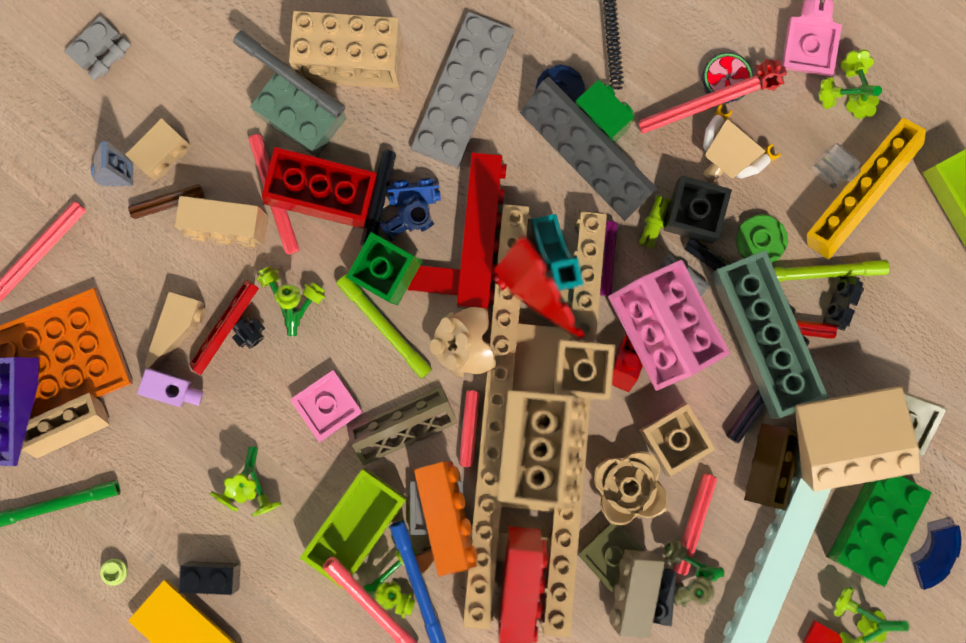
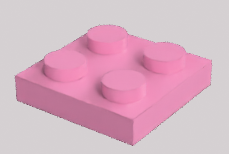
(326, 406)

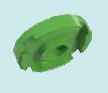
(762, 234)

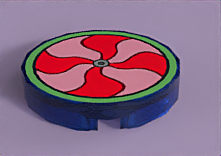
(724, 71)

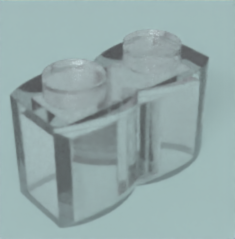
(836, 166)

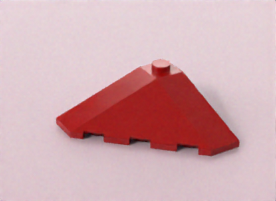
(524, 278)

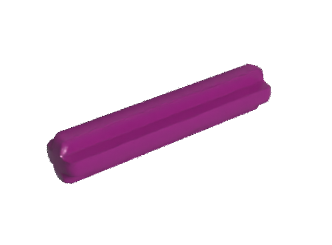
(608, 258)

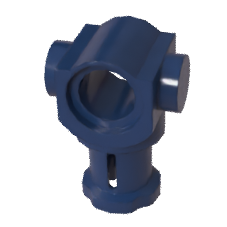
(406, 220)

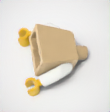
(732, 150)

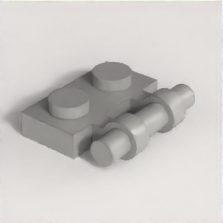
(93, 43)

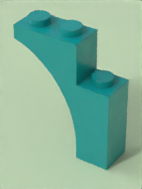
(555, 254)

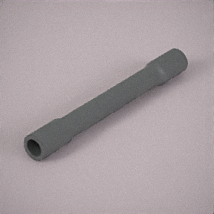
(256, 50)

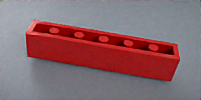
(479, 231)

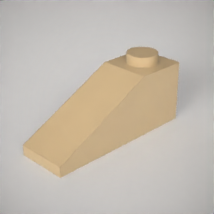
(176, 323)

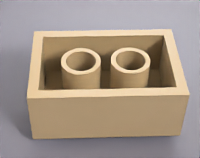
(221, 222)

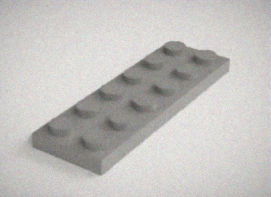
(462, 90)

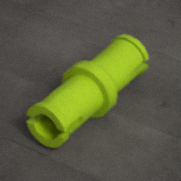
(654, 222)

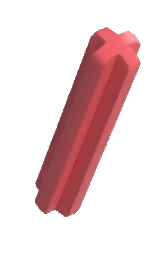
(469, 428)

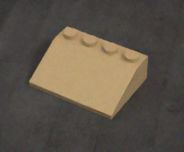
(856, 439)

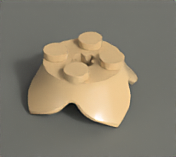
(460, 342)
(648, 497)

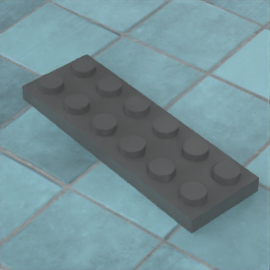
(587, 149)

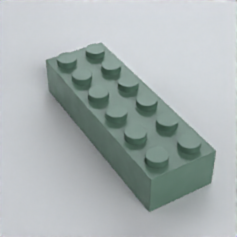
(768, 334)

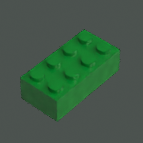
(879, 527)

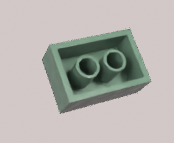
(296, 115)

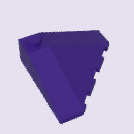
(17, 397)

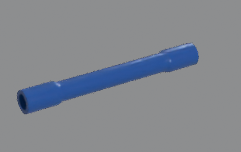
(404, 545)

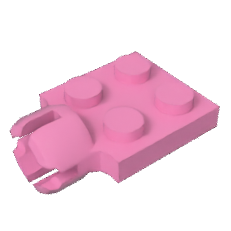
(812, 39)

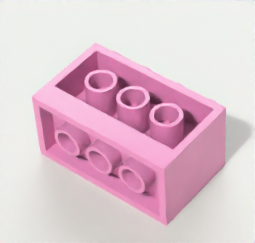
(669, 325)

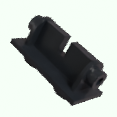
(846, 292)
(665, 601)

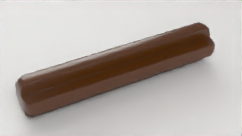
(163, 202)

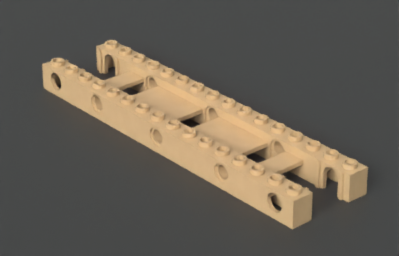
(527, 363)

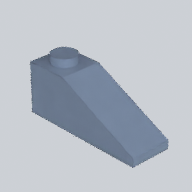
(111, 166)

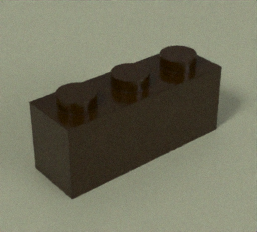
(773, 466)

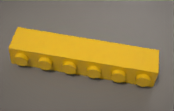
(866, 188)

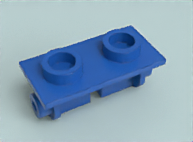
(424, 189)

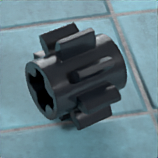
(248, 333)

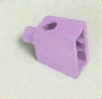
(158, 386)

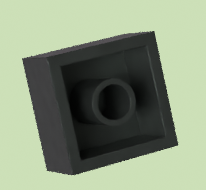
(697, 209)

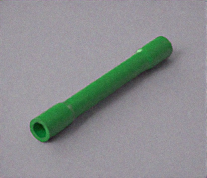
(94, 493)

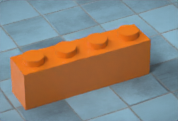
(445, 518)

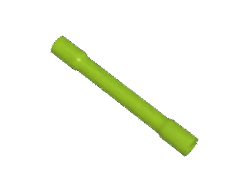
(865, 268)
(411, 357)

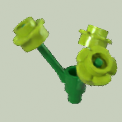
(289, 297)
(388, 593)

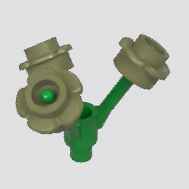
(697, 589)

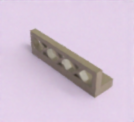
(399, 422)

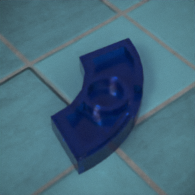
(940, 558)

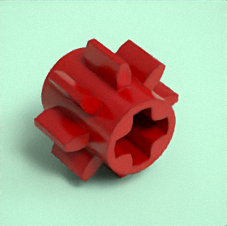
(770, 74)

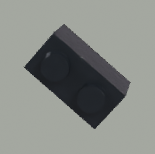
(209, 578)

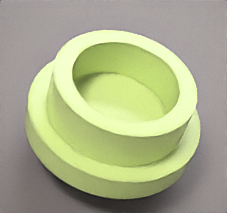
(113, 571)

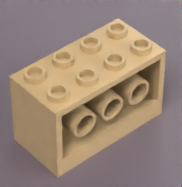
(346, 49)
(525, 452)

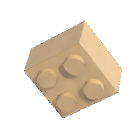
(584, 370)
(677, 439)

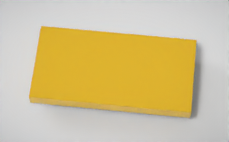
(175, 619)

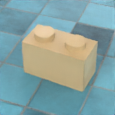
(158, 150)

